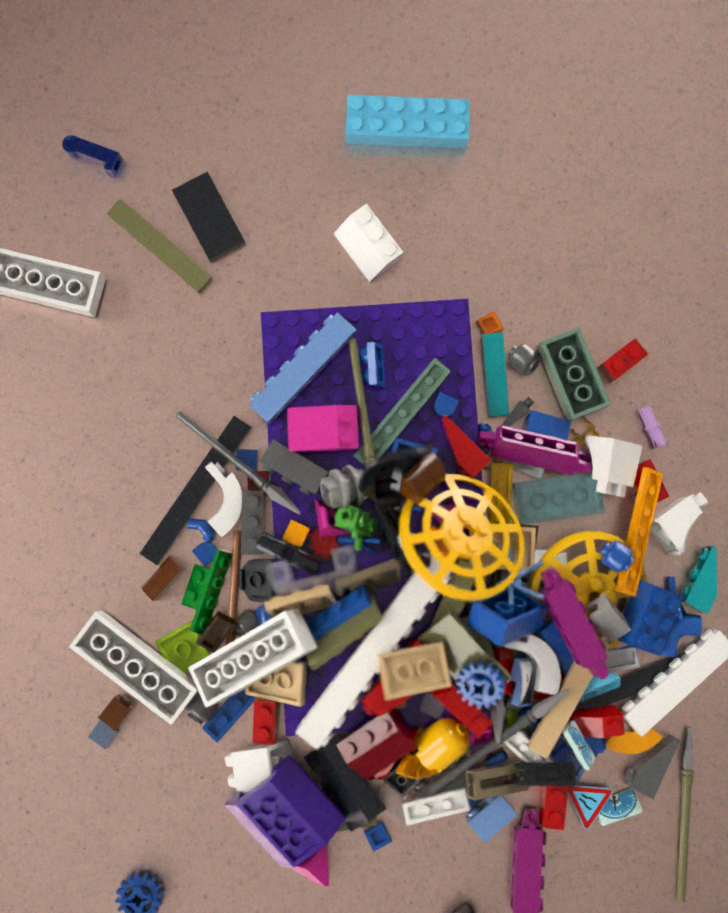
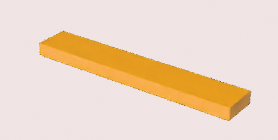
(640, 530)

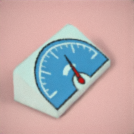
(578, 745)
(620, 806)

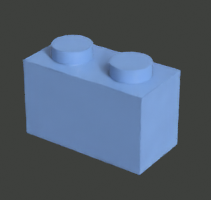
(490, 817)

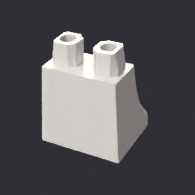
(613, 464)
(674, 522)
(255, 764)

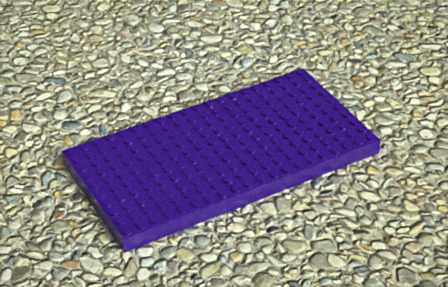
(410, 340)

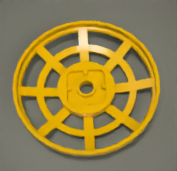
(459, 543)
(587, 581)

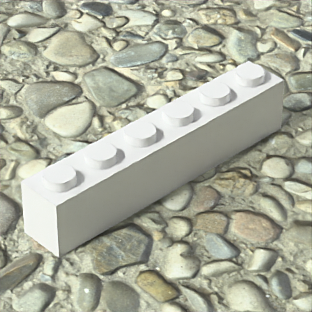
(677, 682)

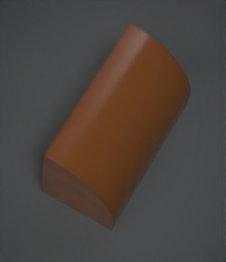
(423, 478)
(163, 578)

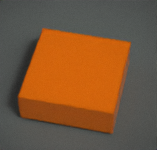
(489, 324)

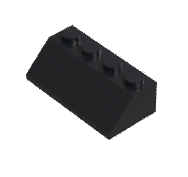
(345, 786)

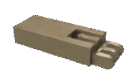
(489, 781)

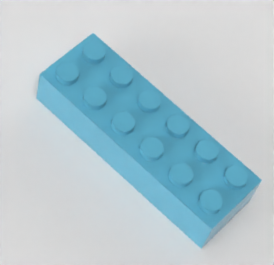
(407, 121)

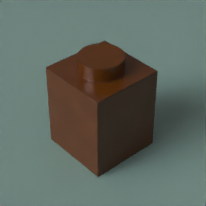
(117, 711)

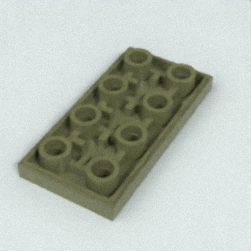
(345, 634)
(460, 646)

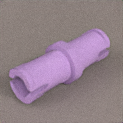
(652, 427)

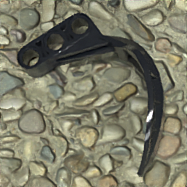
(382, 484)

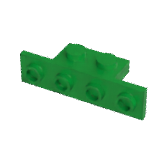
(205, 588)

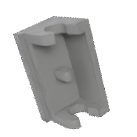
(608, 618)

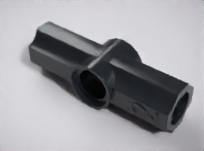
(275, 547)

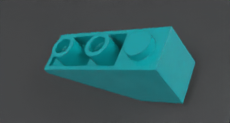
(702, 586)

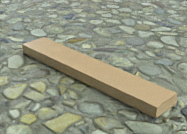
(555, 721)

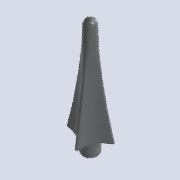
(519, 411)

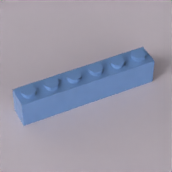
(302, 368)

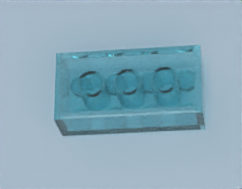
(557, 498)

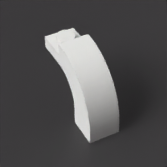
(231, 507)
(544, 663)

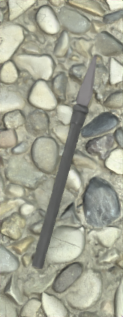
(274, 492)
(539, 710)

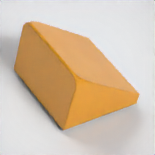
(296, 534)

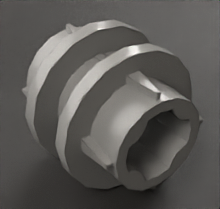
(342, 489)

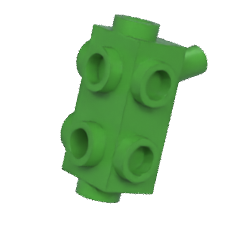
(357, 523)

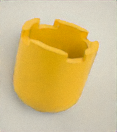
(442, 743)

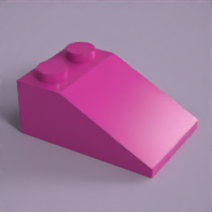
(323, 428)

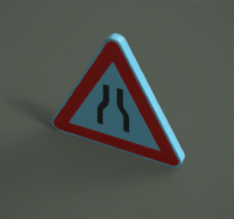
(588, 802)

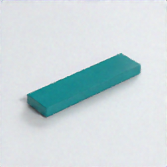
(495, 374)

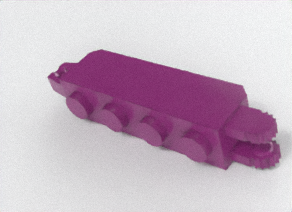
(535, 450)
(573, 623)
(527, 864)

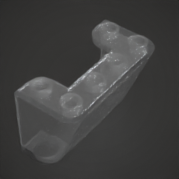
(283, 582)

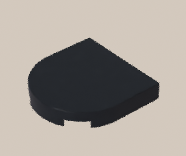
(254, 580)

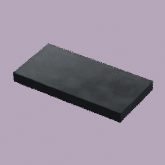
(208, 216)

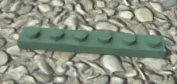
(406, 409)

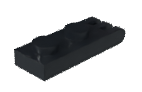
(546, 774)

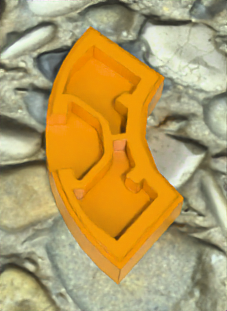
(632, 742)
(413, 768)

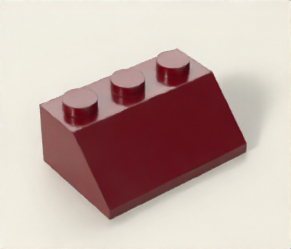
(378, 744)

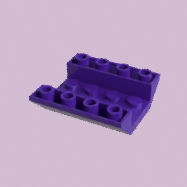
(288, 814)

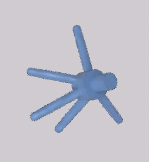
(516, 584)

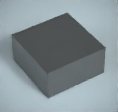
(398, 783)

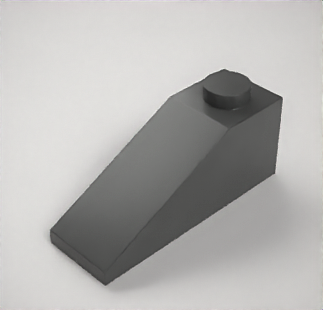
(650, 769)

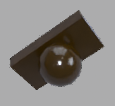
(216, 631)

